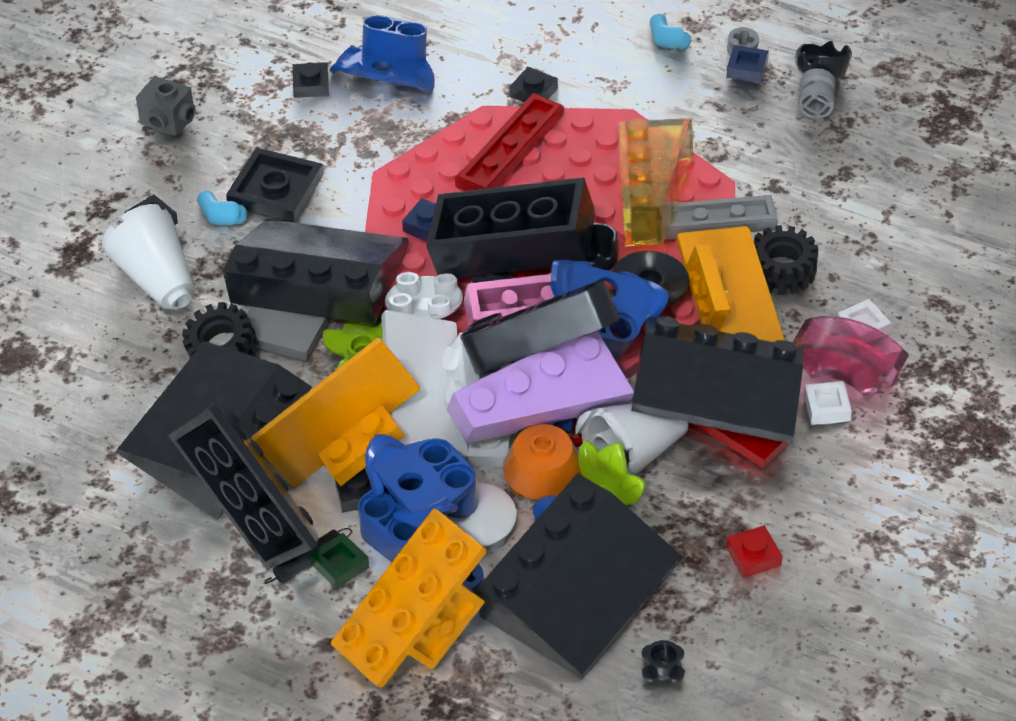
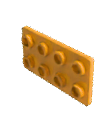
(729, 282)
(339, 417)
(416, 603)

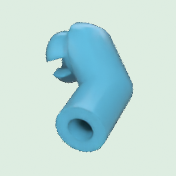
(668, 36)
(221, 213)

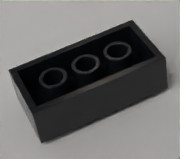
(511, 228)

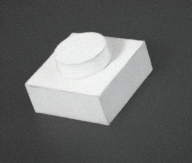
(869, 314)
(827, 402)
(489, 452)

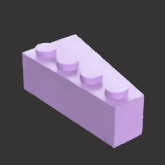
(541, 390)

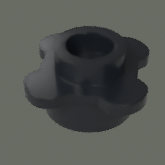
(664, 652)

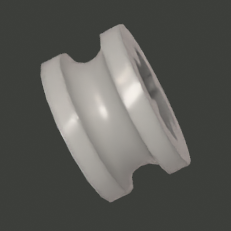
(742, 35)

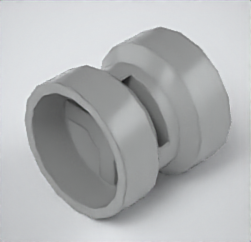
(816, 93)

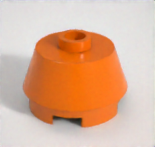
(540, 462)

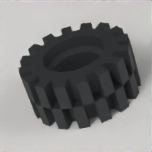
(788, 245)
(218, 322)

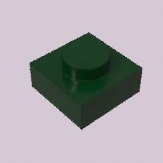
(339, 560)

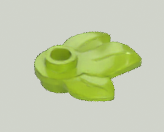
(351, 338)
(610, 471)

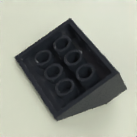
(314, 270)
(719, 379)
(245, 383)
(245, 485)
(577, 577)

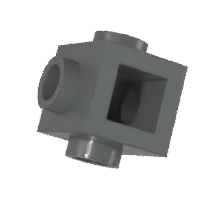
(165, 105)

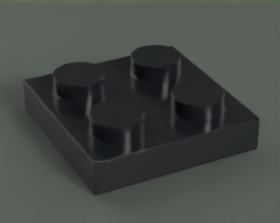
(275, 184)

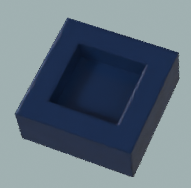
(747, 64)
(419, 219)

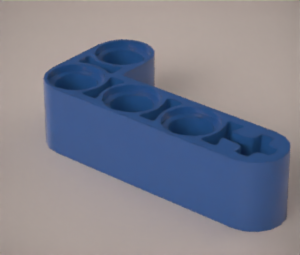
(387, 535)

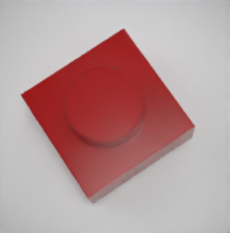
(754, 551)

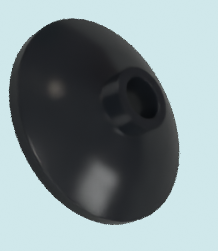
(658, 269)

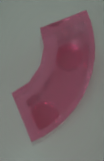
(850, 353)

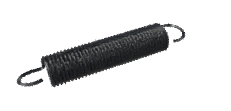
(293, 566)

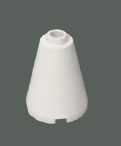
(151, 255)
(640, 433)

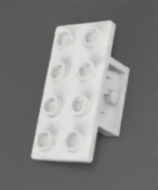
(440, 367)

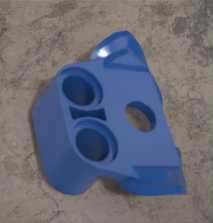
(392, 45)
(634, 299)
(444, 474)

